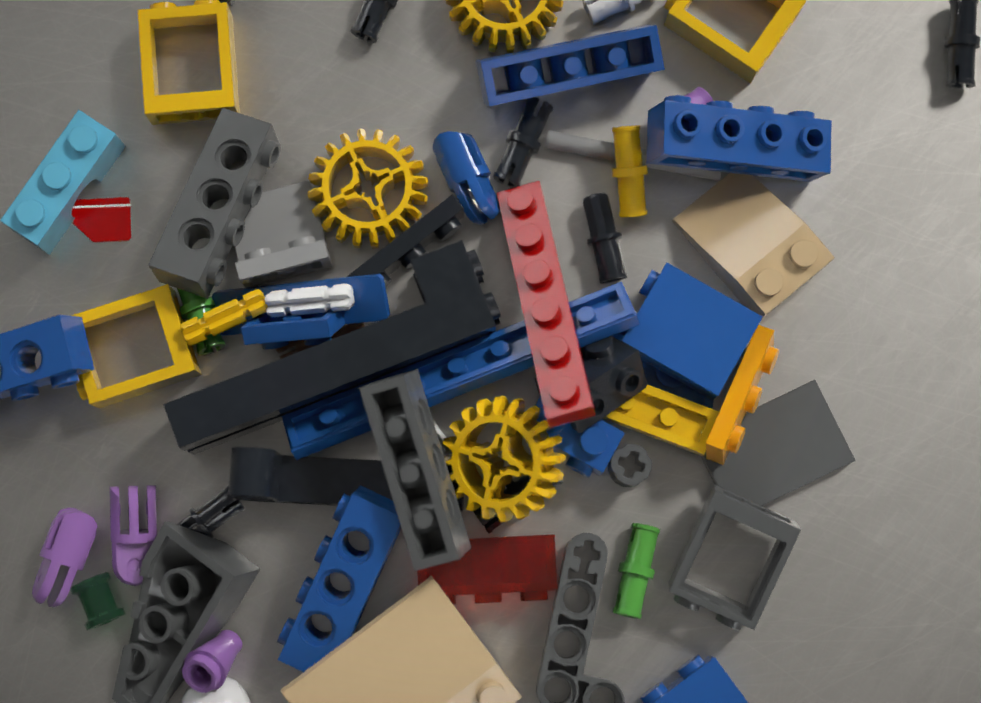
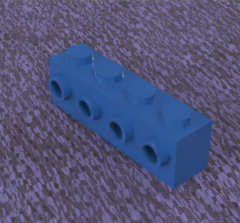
(738, 139)

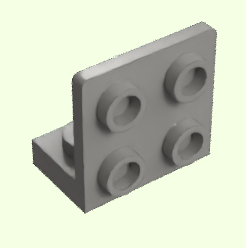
(281, 237)

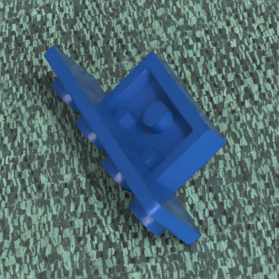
(276, 332)

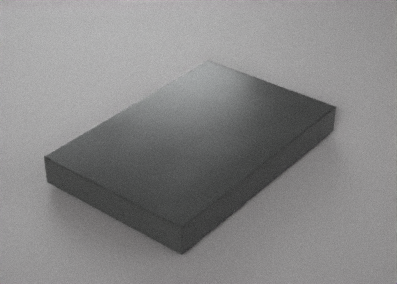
(783, 447)

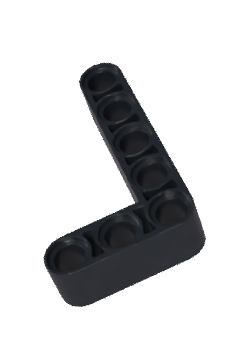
(279, 478)

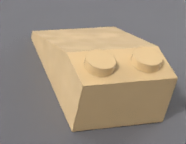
(753, 241)

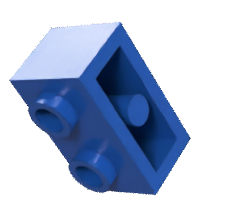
(585, 451)

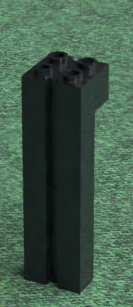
(451, 316)

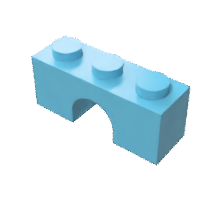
(46, 202)

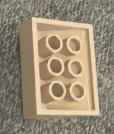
(408, 655)

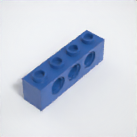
(570, 65)
(62, 351)
(379, 521)

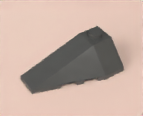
(183, 602)

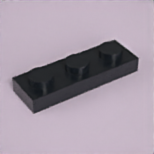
(438, 223)

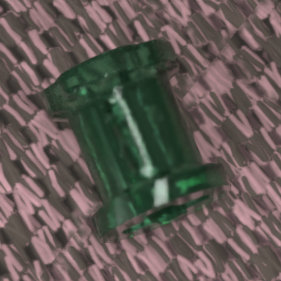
(97, 601)

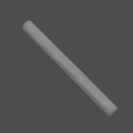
(606, 150)

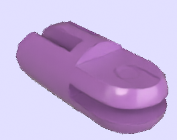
(131, 544)
(63, 554)

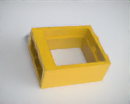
(723, 50)
(192, 105)
(182, 353)

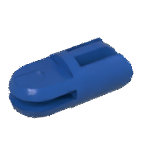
(466, 175)

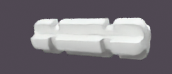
(310, 300)

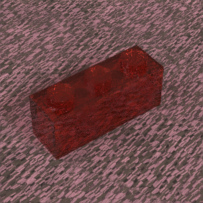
(499, 567)

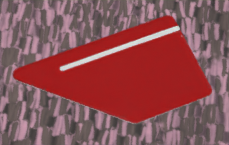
(103, 218)

